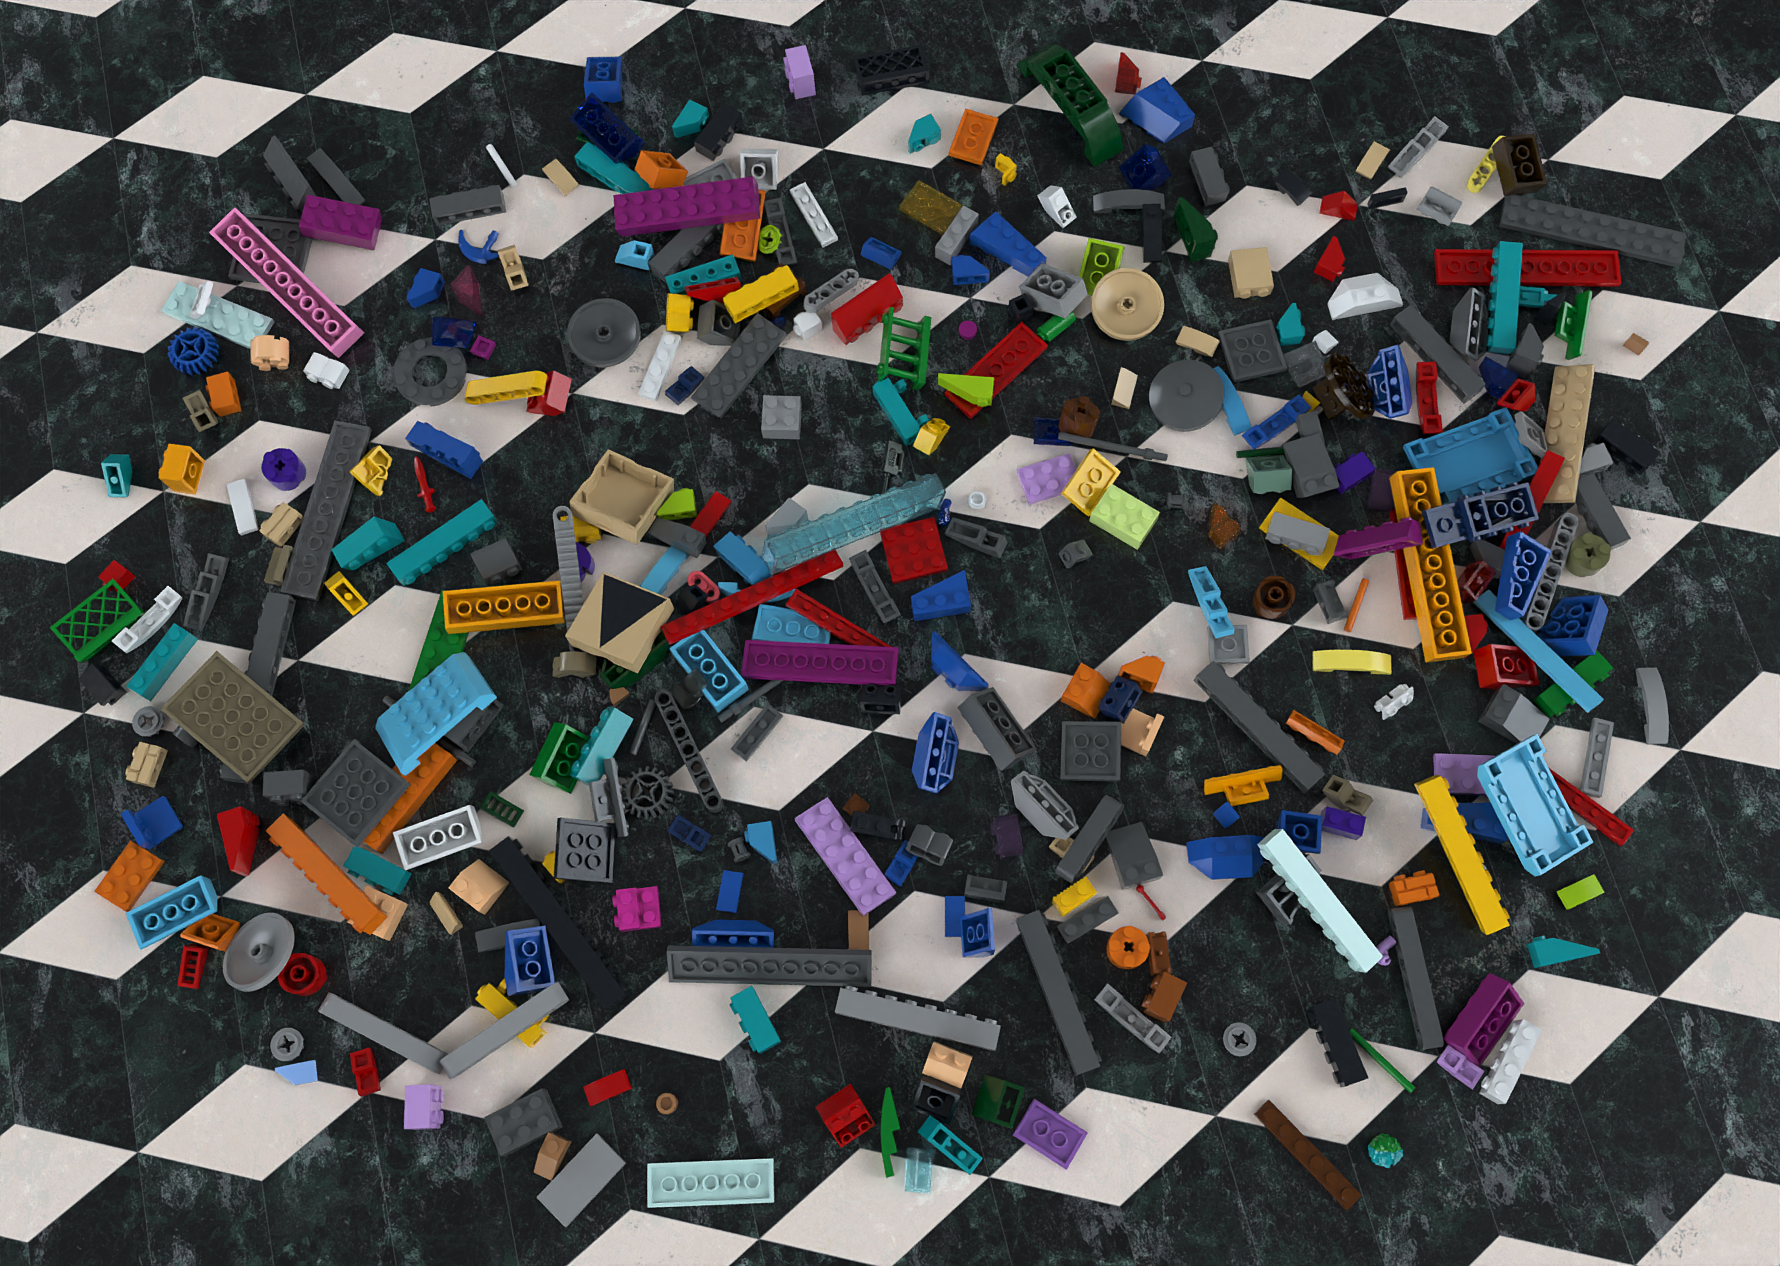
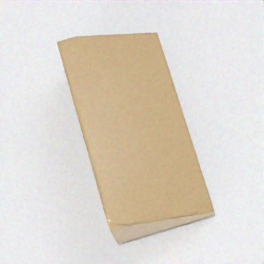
(1124, 388)
(445, 913)

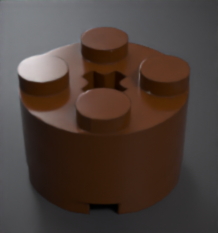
(1079, 417)
(1282, 599)

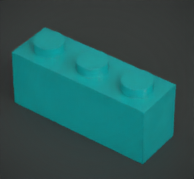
(376, 870)
(754, 1020)

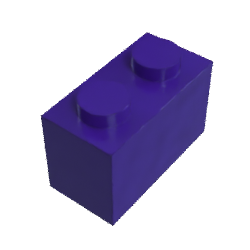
(1353, 471)
(1342, 823)

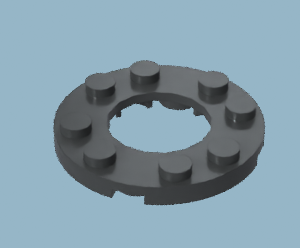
(432, 395)

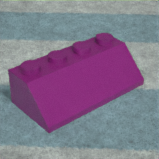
(1379, 540)
(1484, 1019)

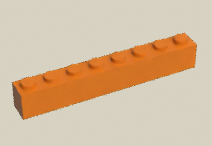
(326, 874)

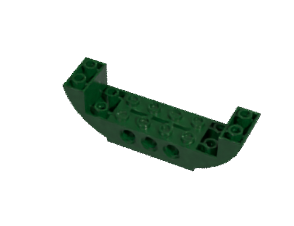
(1077, 99)

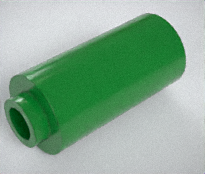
(1054, 327)

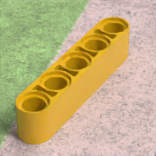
(505, 387)

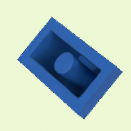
(968, 271)

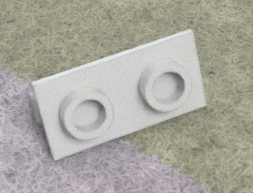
(1401, 695)

